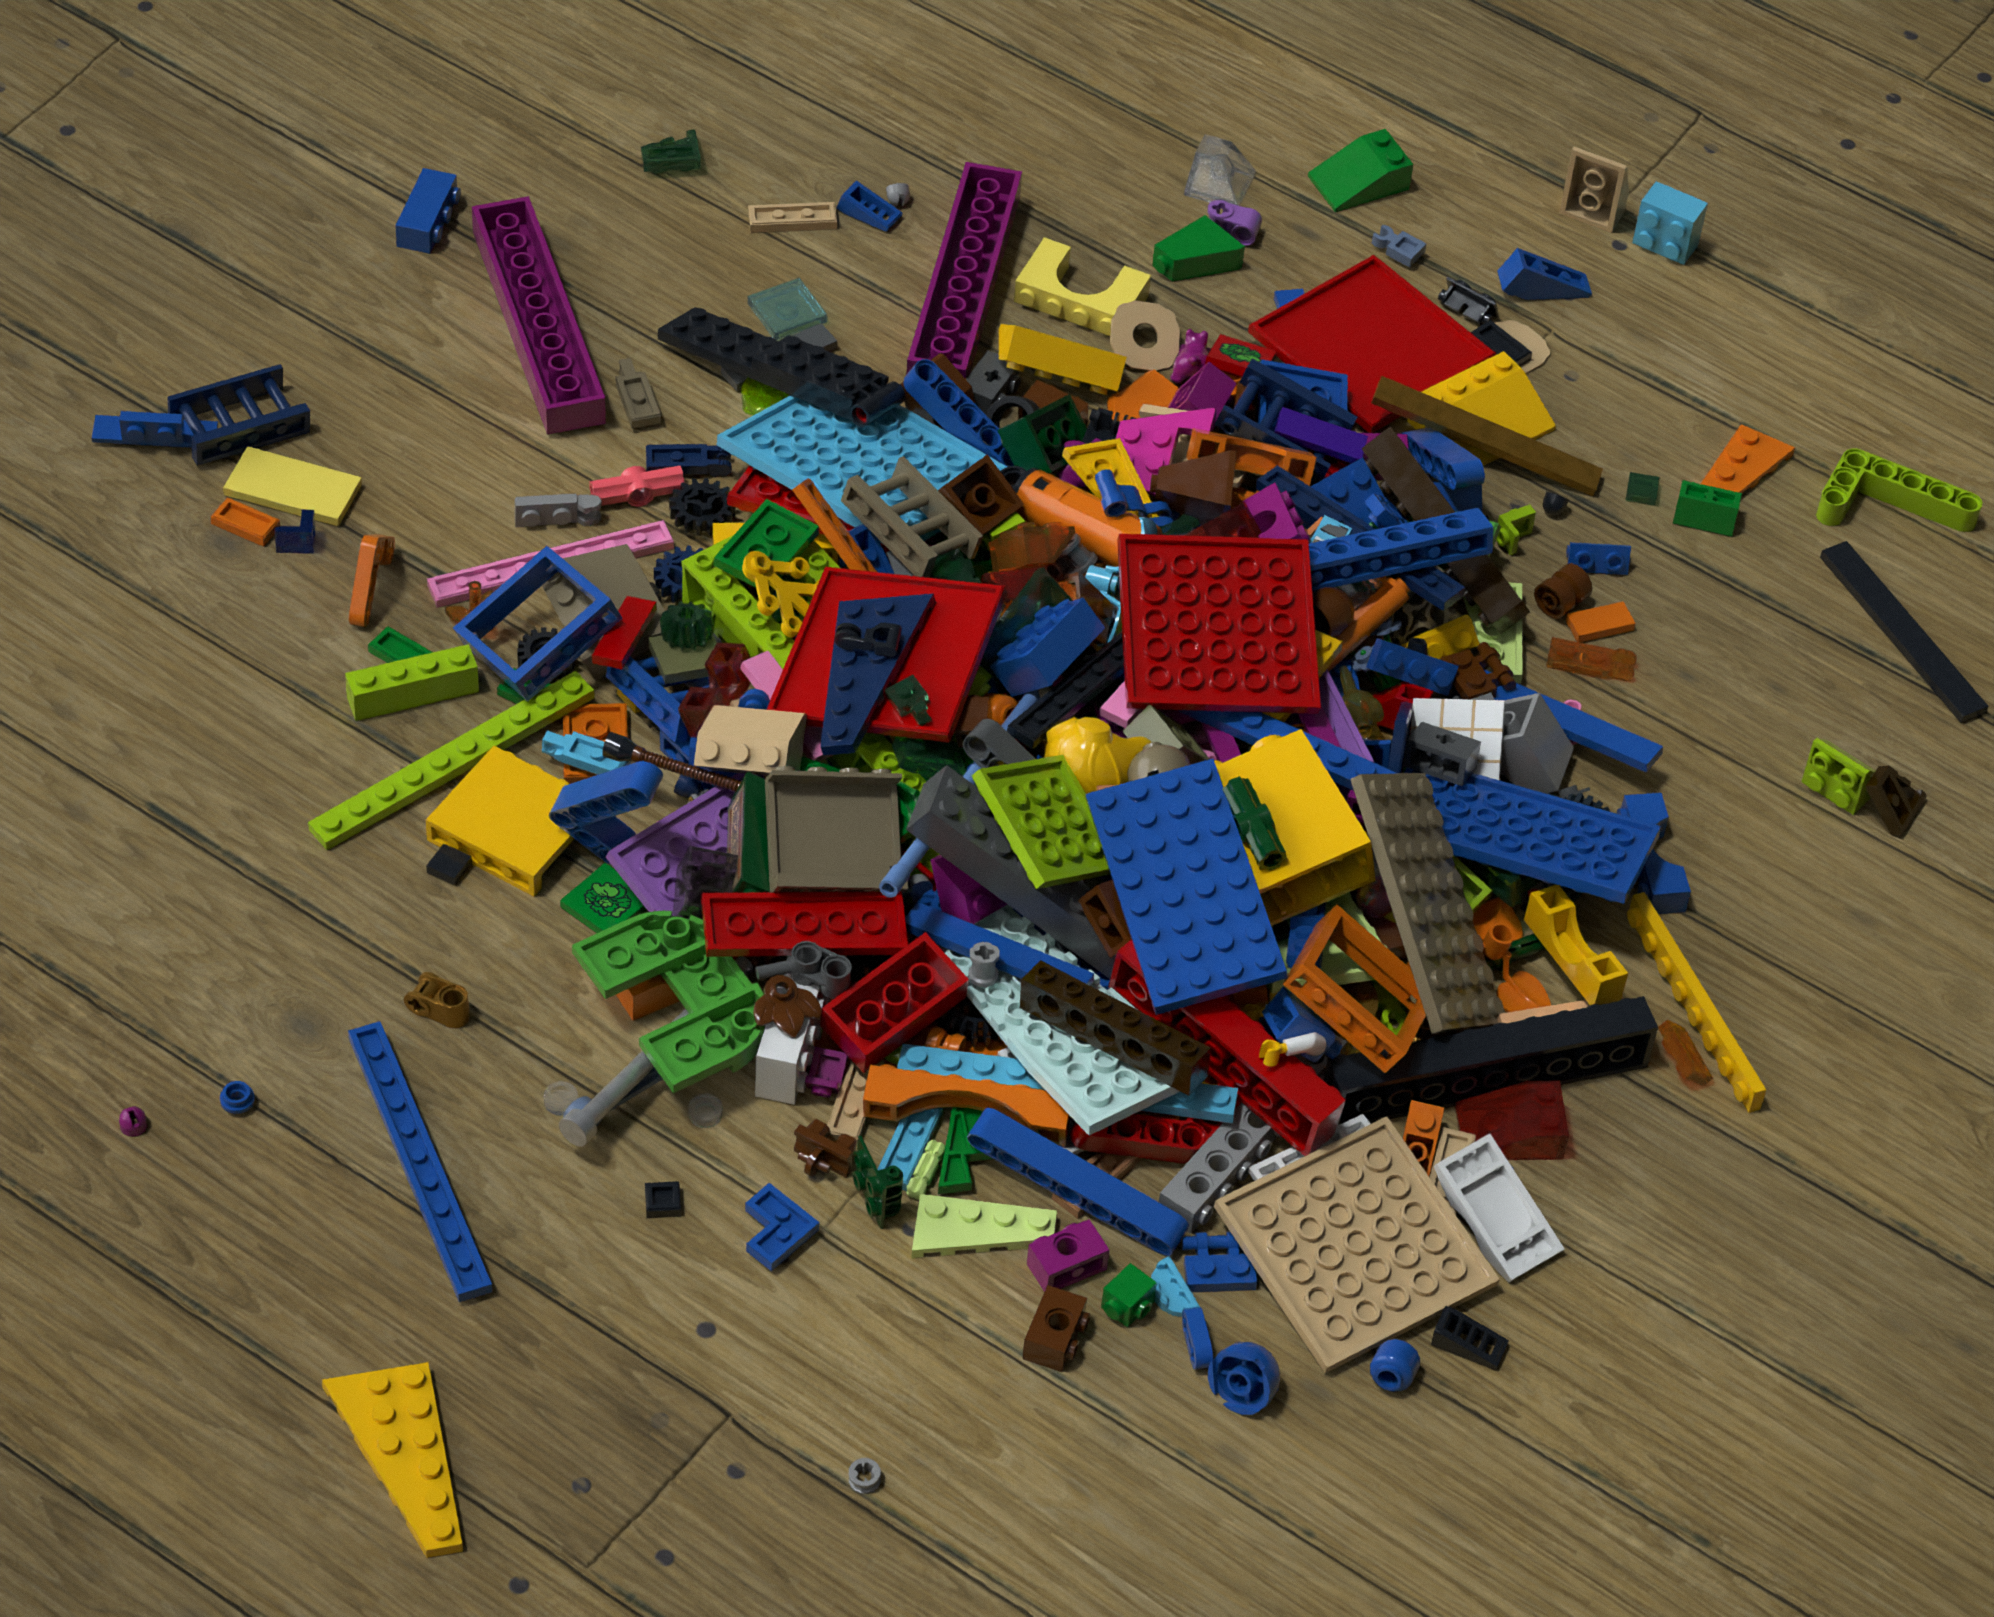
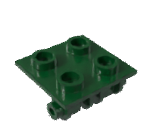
(880, 1187)

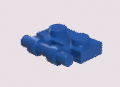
(1217, 1272)

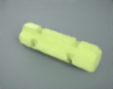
(925, 1169)

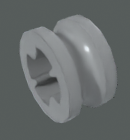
(865, 1486)

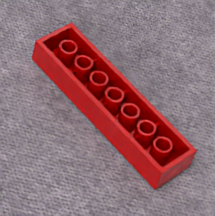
(1282, 1095)

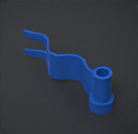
(1123, 498)

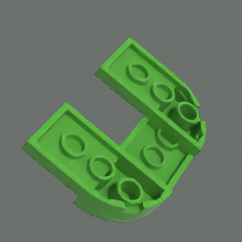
(712, 989)

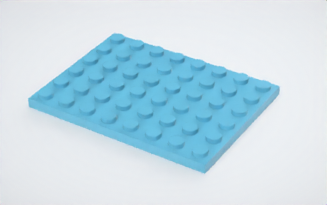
(805, 441)

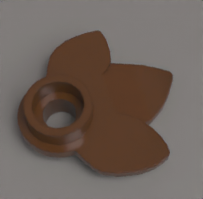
(785, 1009)

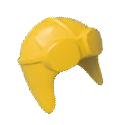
(1093, 751)

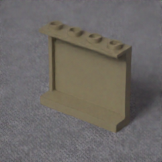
(831, 829)

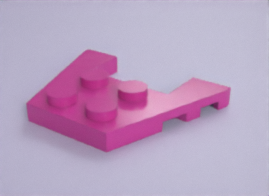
(1154, 439)

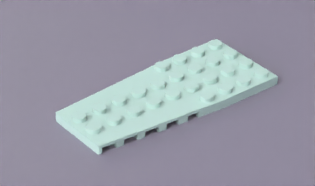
(1076, 1075)

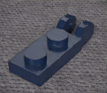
(691, 457)

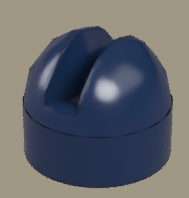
(686, 786)

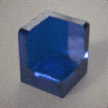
(297, 538)

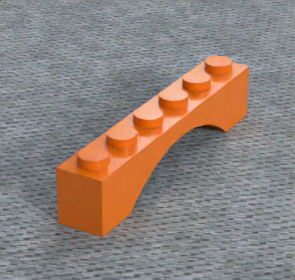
(900, 1093)

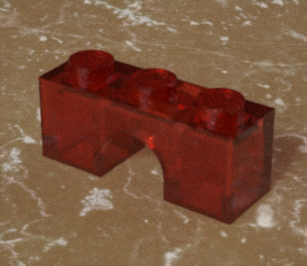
(725, 685)

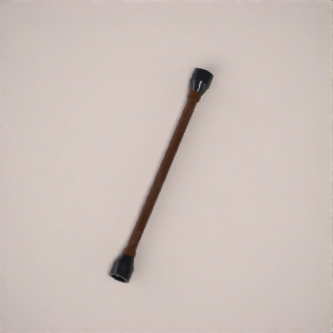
(623, 749)

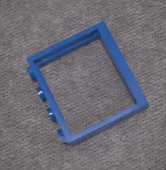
(562, 648)

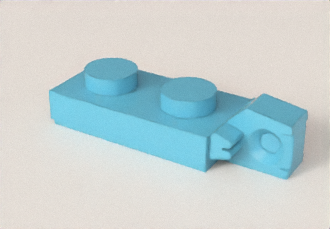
(579, 752)

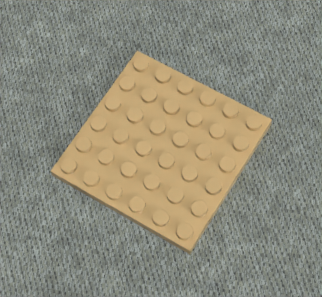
(1356, 1244)

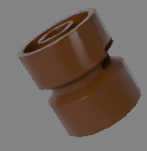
(1563, 591)

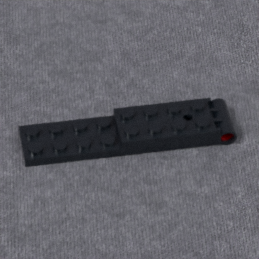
(787, 365)

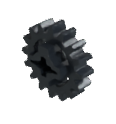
(700, 506)

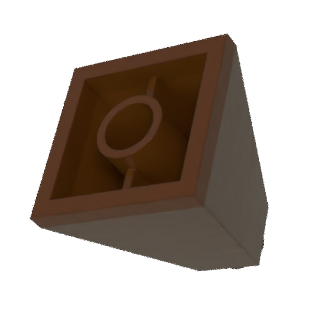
(1197, 486)

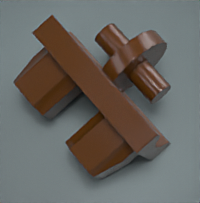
(822, 1153)

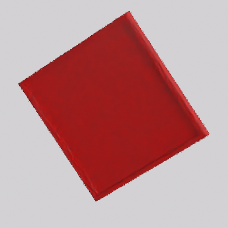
(1369, 328)
(940, 658)

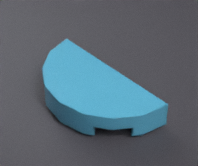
(1171, 1290)

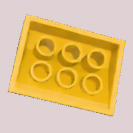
(1497, 393)

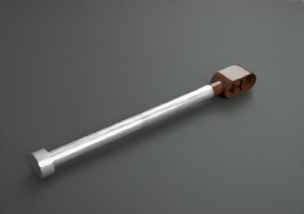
(580, 1125)

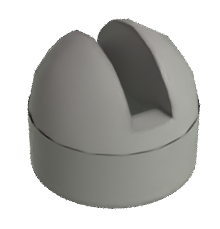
(898, 193)

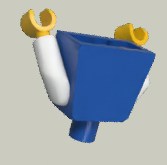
(1295, 1027)

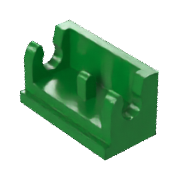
(1707, 508)

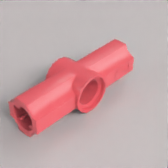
(637, 485)

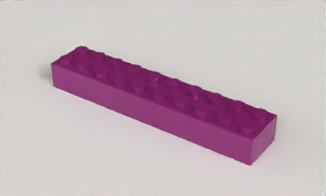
(967, 266)
(538, 315)

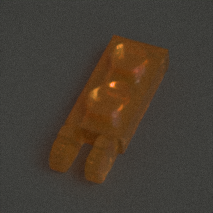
(1591, 660)

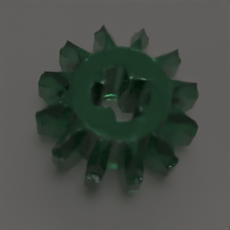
(686, 625)

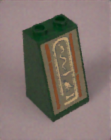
(749, 835)

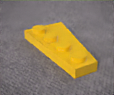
(1102, 455)

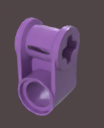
(1236, 220)

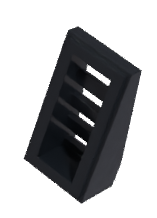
(1454, 1344)

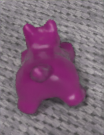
(1190, 356)

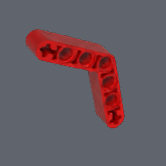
(1138, 1139)

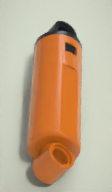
(1054, 500)

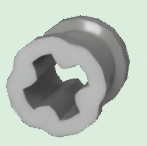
(983, 969)

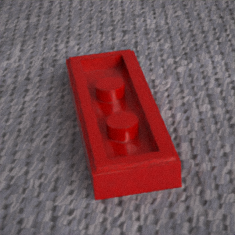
(623, 637)

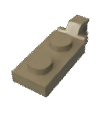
(636, 396)

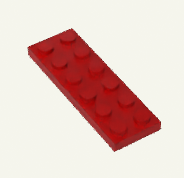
(779, 920)

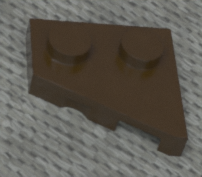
(1894, 798)

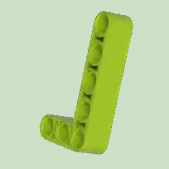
(1897, 486)

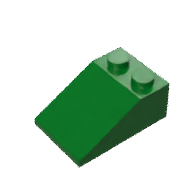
(1363, 172)

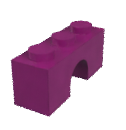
(1276, 514)

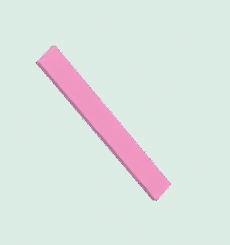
(454, 586)

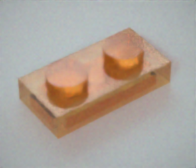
(1681, 1046)

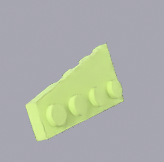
(964, 1224)

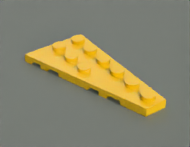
(402, 1440)

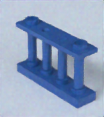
(651, 697)

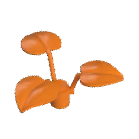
(1498, 928)

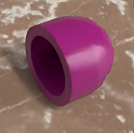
(126, 1124)

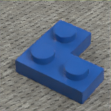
(785, 1226)

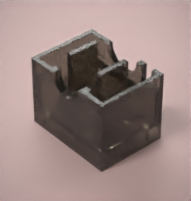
(700, 873)

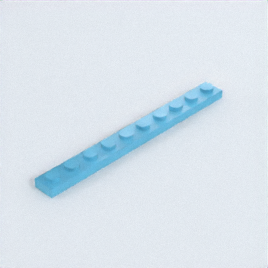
(1205, 1103)

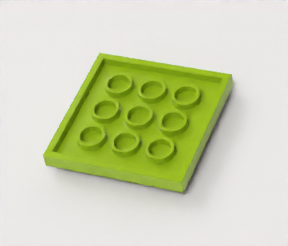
(1044, 819)

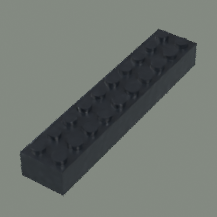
(1478, 1061)

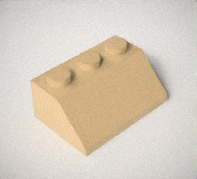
(750, 740)

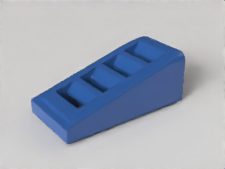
(854, 203)

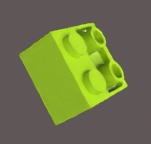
(1837, 775)

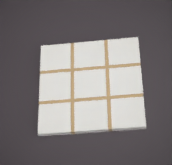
(1471, 718)

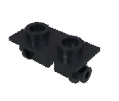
(1459, 294)

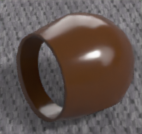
(1333, 609)

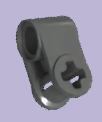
(1072, 559)

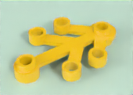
(764, 572)

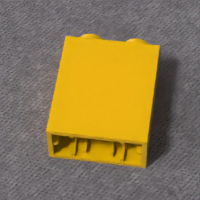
(1313, 821)

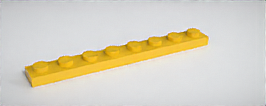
(1697, 1003)

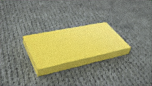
(292, 485)

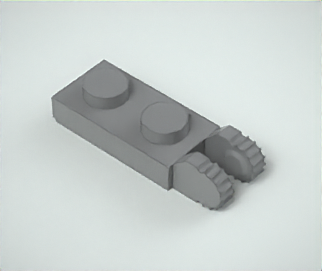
(557, 510)

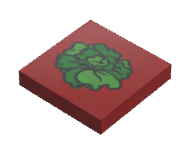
(1234, 354)

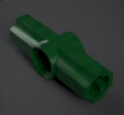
(1254, 823)

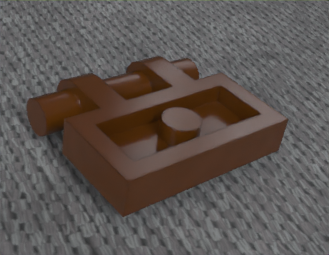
(1471, 678)

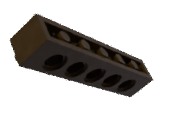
(1115, 1027)

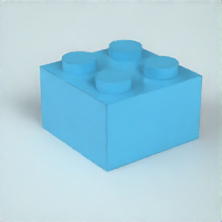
(1670, 222)

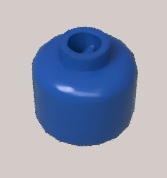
(1395, 1365)

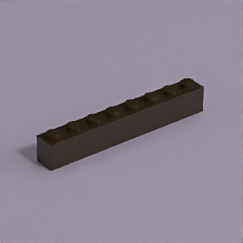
(1423, 500)

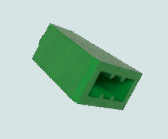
(1198, 251)

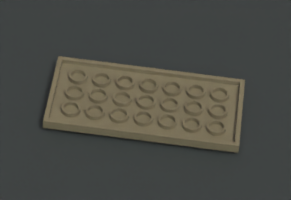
(1428, 901)

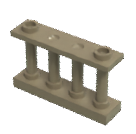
(895, 534)

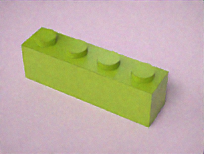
(412, 682)

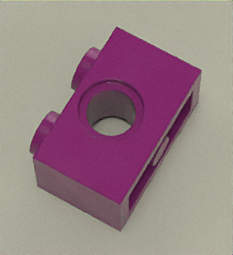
(1086, 1255)

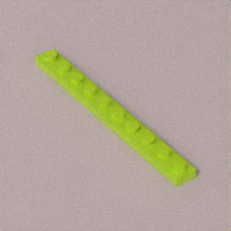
(450, 760)

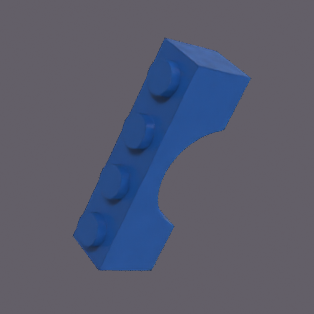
(1660, 880)

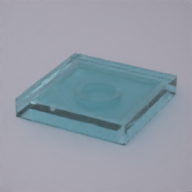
(787, 308)

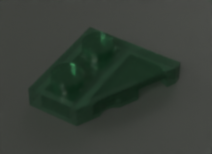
(672, 154)
(927, 756)

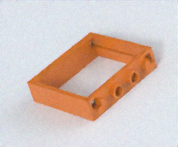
(1339, 1007)

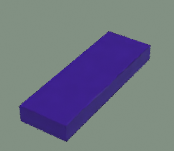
(1320, 435)

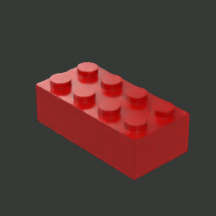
(894, 1002)

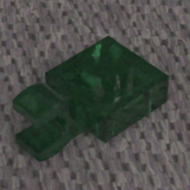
(911, 698)

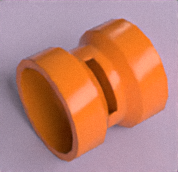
(940, 1039)

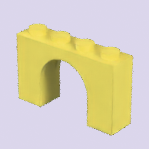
(1041, 289)

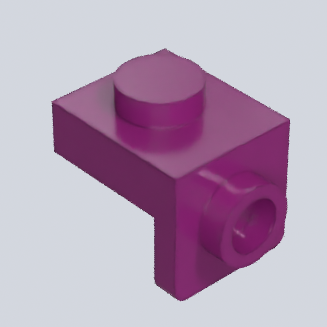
(826, 1072)

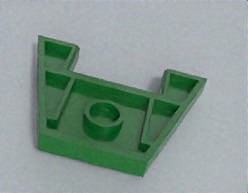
(958, 1151)

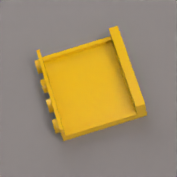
(503, 819)

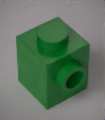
(1129, 1295)

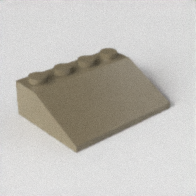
(617, 576)

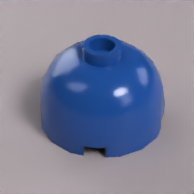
(1244, 1377)

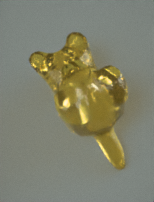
(1362, 707)

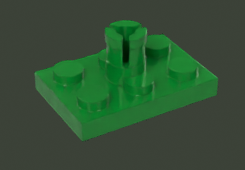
(771, 531)

